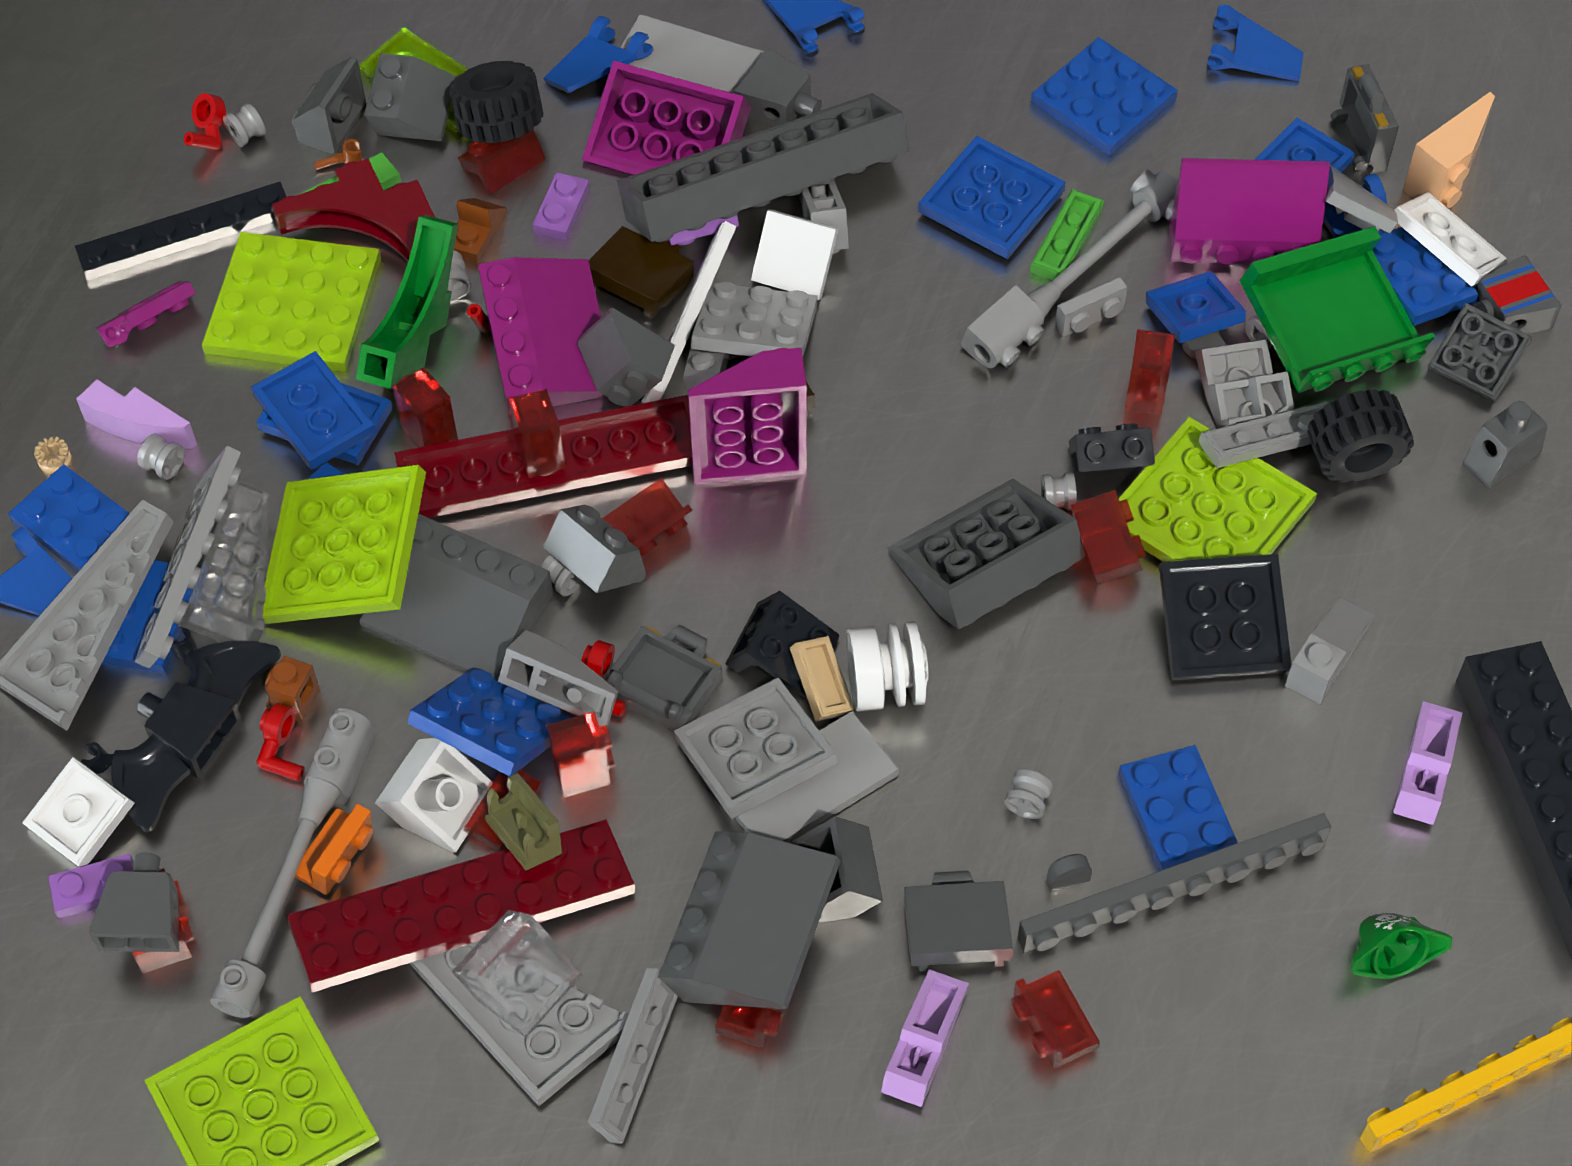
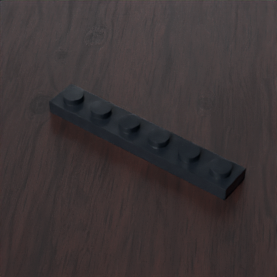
(179, 231)

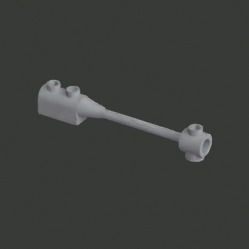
(1020, 315)
(327, 782)

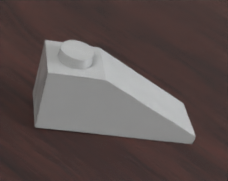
(826, 206)
(1328, 650)
(556, 677)

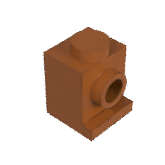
(288, 681)

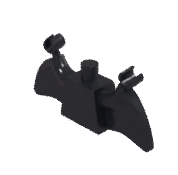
(185, 725)

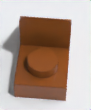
(476, 227)

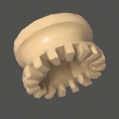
(52, 447)

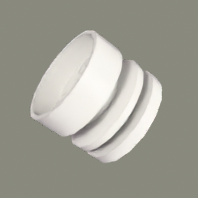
(886, 666)

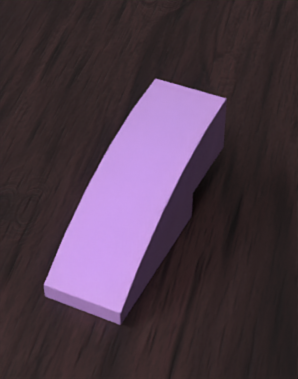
(133, 416)
(1428, 763)
(924, 1038)

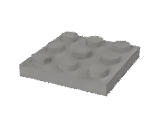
(753, 319)
(755, 747)

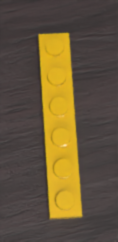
(1461, 1089)

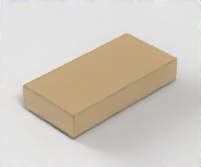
(822, 678)

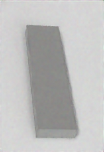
(1259, 436)
(633, 1058)

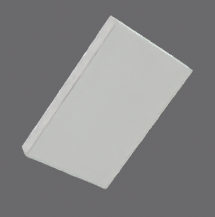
(1449, 238)

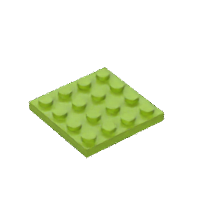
(292, 300)
(1206, 512)
(343, 544)
(263, 1098)

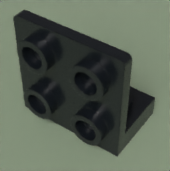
(770, 633)

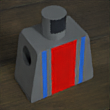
(1518, 297)

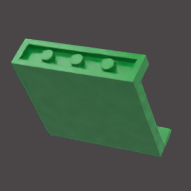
(1332, 311)

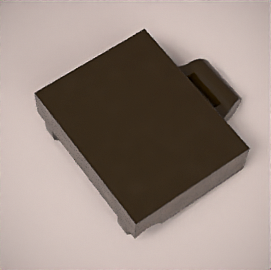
(641, 270)

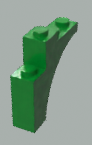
(417, 310)

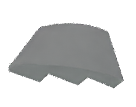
(1358, 204)
(1242, 383)

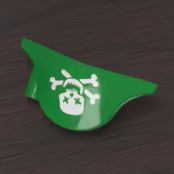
(1396, 946)

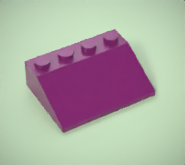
(659, 119)
(1246, 209)
(535, 322)
(751, 419)

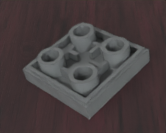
(1480, 352)

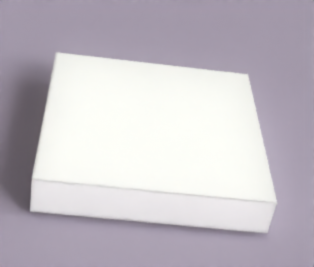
(794, 253)
(78, 813)

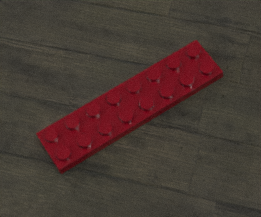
(595, 451)
(454, 907)

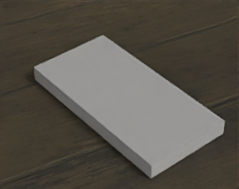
(693, 54)
(859, 771)

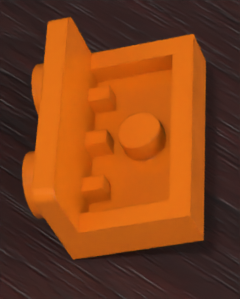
(334, 847)

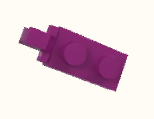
(144, 313)

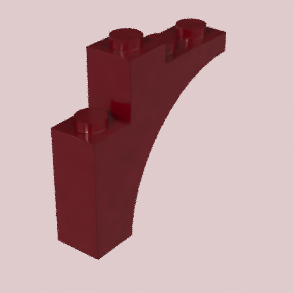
(358, 205)

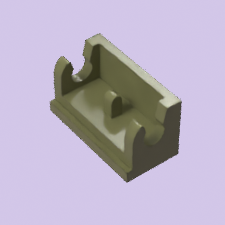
(524, 823)

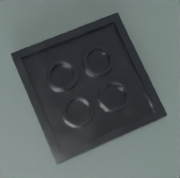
(1225, 617)

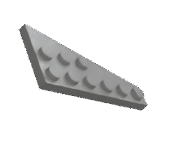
(191, 544)
(69, 640)
(556, 1049)

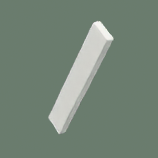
(693, 304)

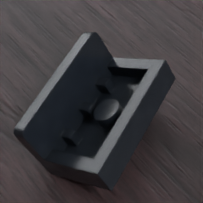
(1112, 449)

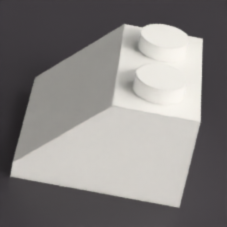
(435, 793)

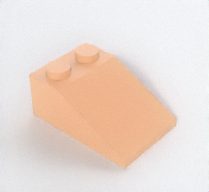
(1446, 155)

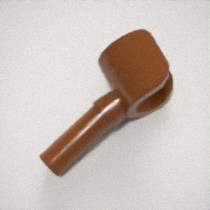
(349, 153)

